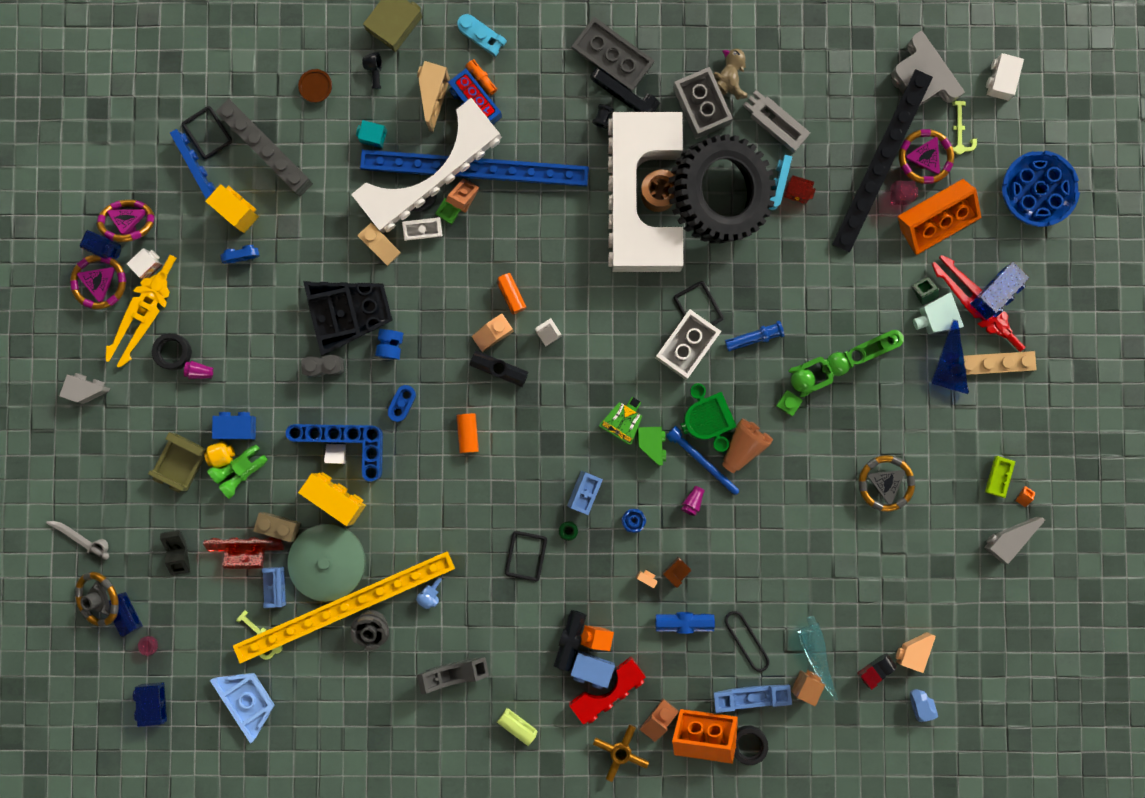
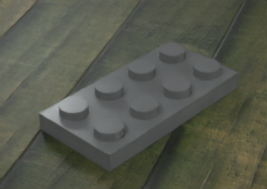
(612, 54)

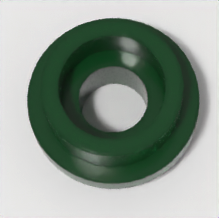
(563, 535)

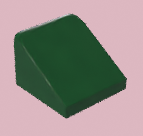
(926, 290)

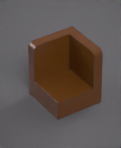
(676, 572)

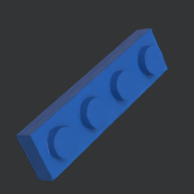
(191, 160)

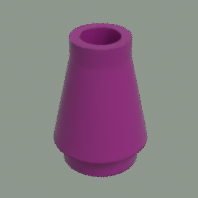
(197, 371)
(693, 501)

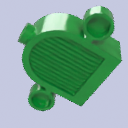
(708, 418)

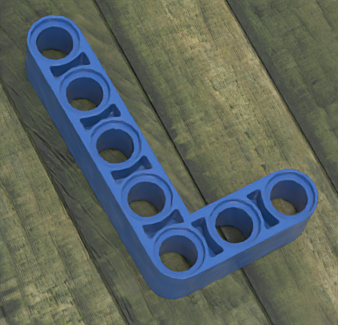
(344, 437)

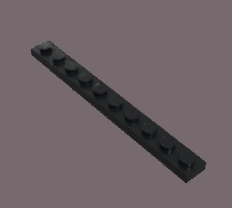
(882, 160)

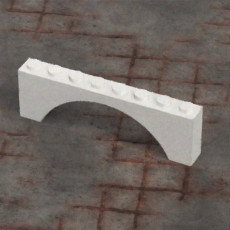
(473, 139)

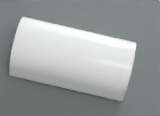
(422, 229)

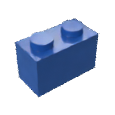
(234, 427)

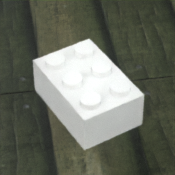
(688, 344)

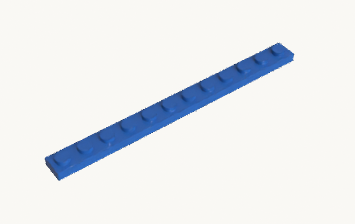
(479, 169)

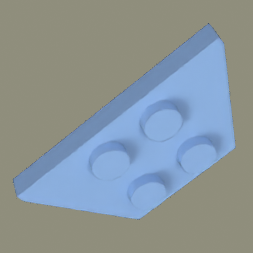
(245, 701)

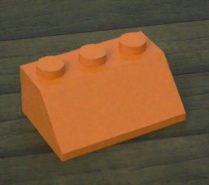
(705, 736)

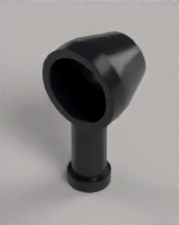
(373, 63)

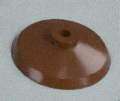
(315, 85)

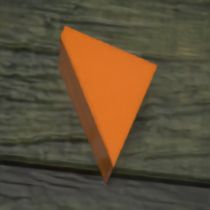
(1025, 497)

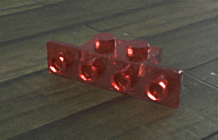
(243, 552)

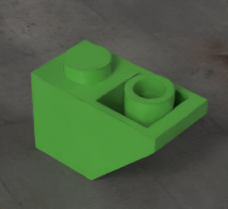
(650, 442)

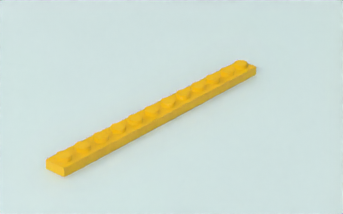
(343, 607)

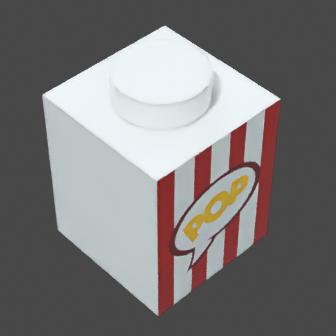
(144, 263)

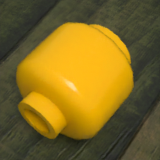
(219, 454)

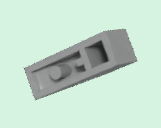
(1010, 541)

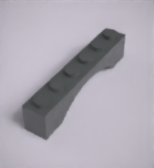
(264, 147)

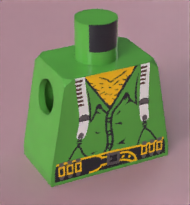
(623, 421)

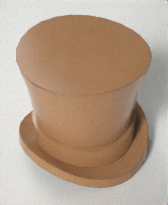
(655, 190)

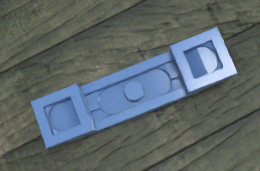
(752, 697)

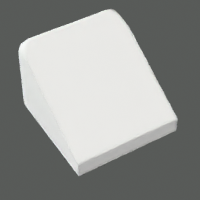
(335, 453)

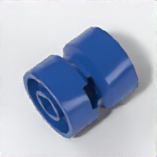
(388, 337)

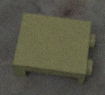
(178, 463)

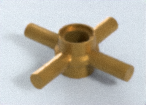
(620, 760)

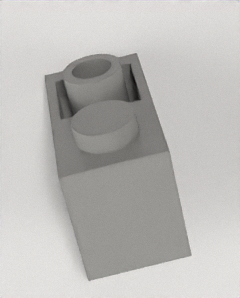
(81, 390)

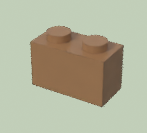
(808, 687)

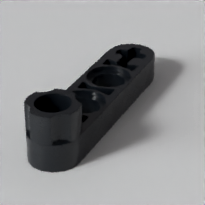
(647, 104)

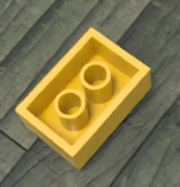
(332, 498)

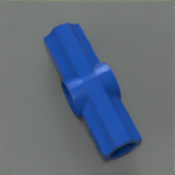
(684, 622)

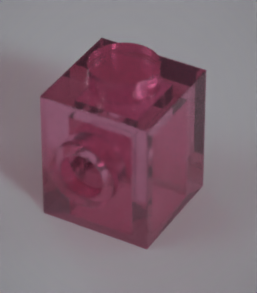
(903, 192)

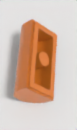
(511, 293)
(467, 433)

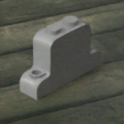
(927, 60)

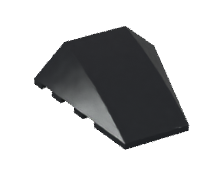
(345, 311)

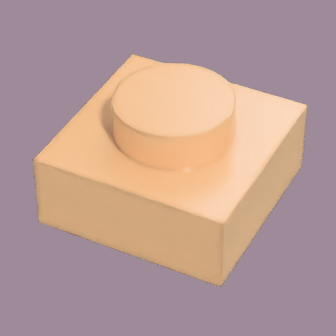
(647, 578)

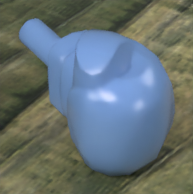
(427, 597)

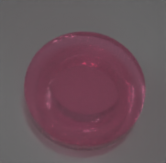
(148, 645)

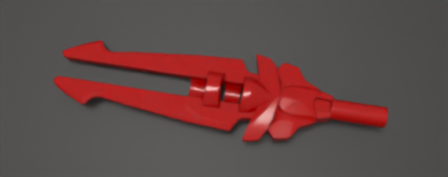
(993, 325)

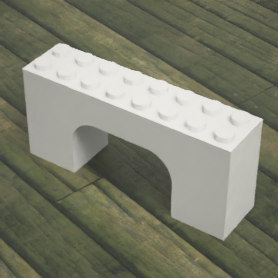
(633, 141)

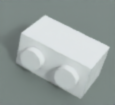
(1004, 76)

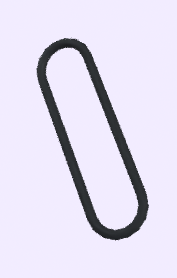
(754, 637)

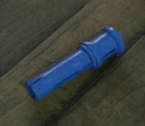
(763, 334)

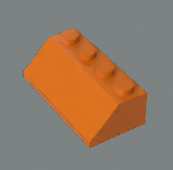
(940, 216)

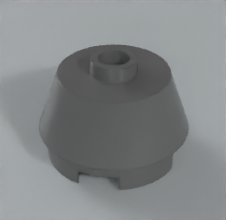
(370, 630)

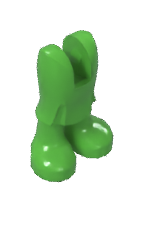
(242, 468)

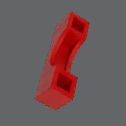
(588, 706)

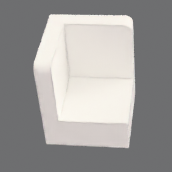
(548, 332)

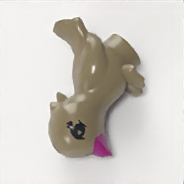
(728, 78)

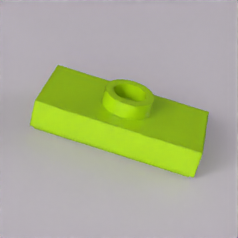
(1000, 477)

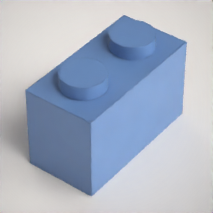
(592, 669)

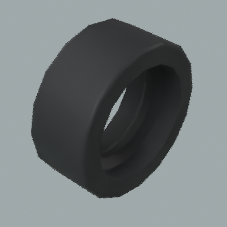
(157, 347)
(763, 749)

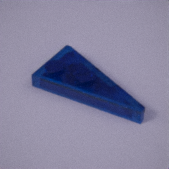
(950, 367)

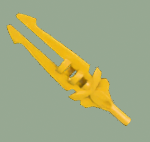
(153, 291)

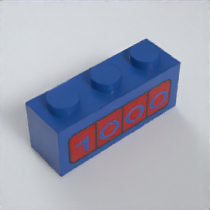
(466, 87)

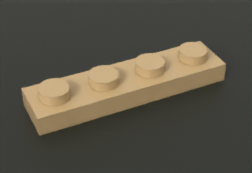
(1000, 363)

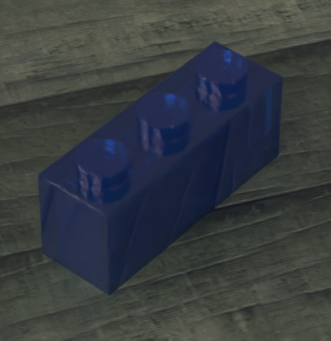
(1000, 291)

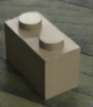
(277, 527)

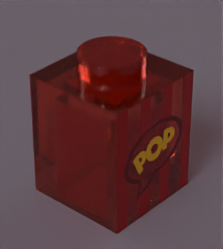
(799, 189)

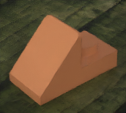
(462, 195)
(658, 721)

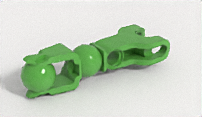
(839, 363)

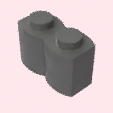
(317, 367)

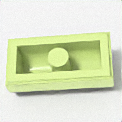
(517, 727)

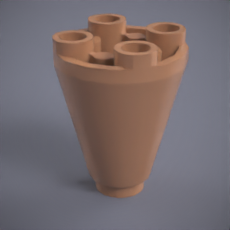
(745, 445)

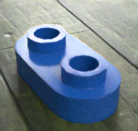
(246, 253)
(400, 402)

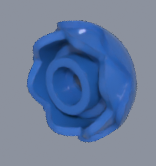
(635, 514)

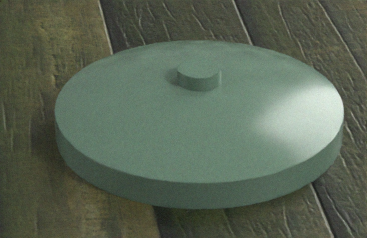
(326, 562)

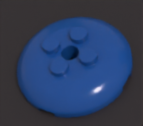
(1053, 176)

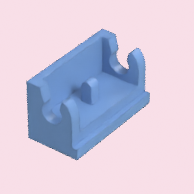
(584, 492)
(274, 587)

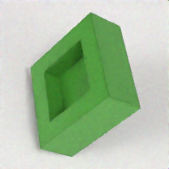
(447, 212)
(789, 403)

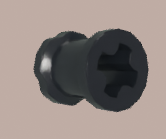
(602, 116)

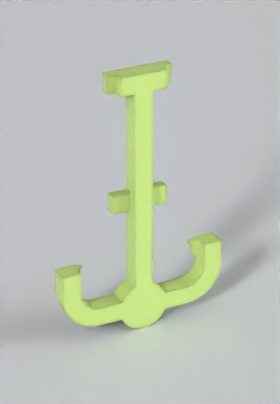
(959, 149)
(243, 617)

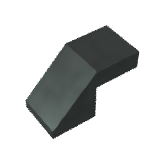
(176, 552)

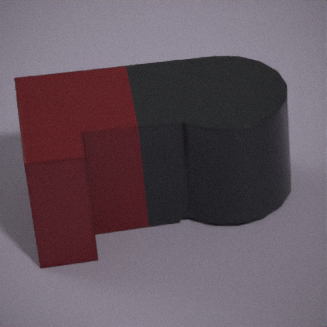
(877, 670)

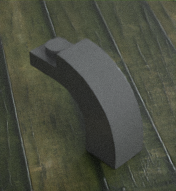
(453, 673)

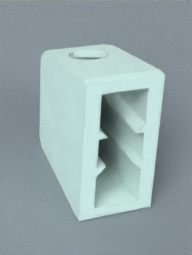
(938, 315)

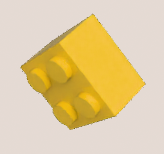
(233, 207)

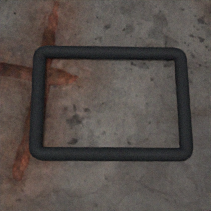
(193, 139)
(708, 294)
(540, 561)

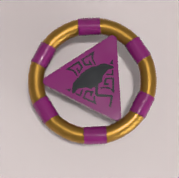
(926, 156)
(125, 220)
(97, 282)

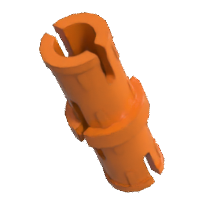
(481, 77)

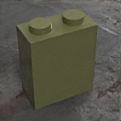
(393, 21)

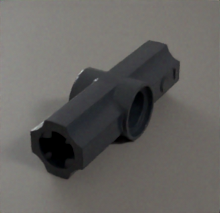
(487, 363)
(570, 640)

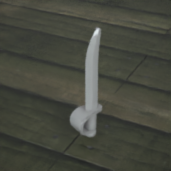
(91, 546)

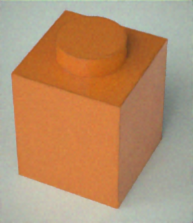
(597, 638)

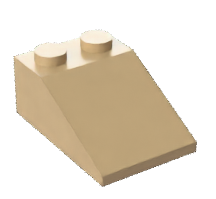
(433, 87)

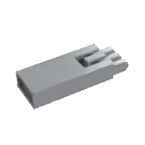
(782, 127)

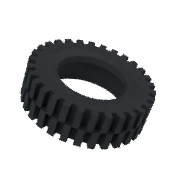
(690, 198)

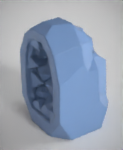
(923, 706)

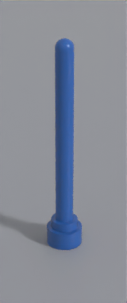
(675, 436)

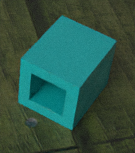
(371, 134)

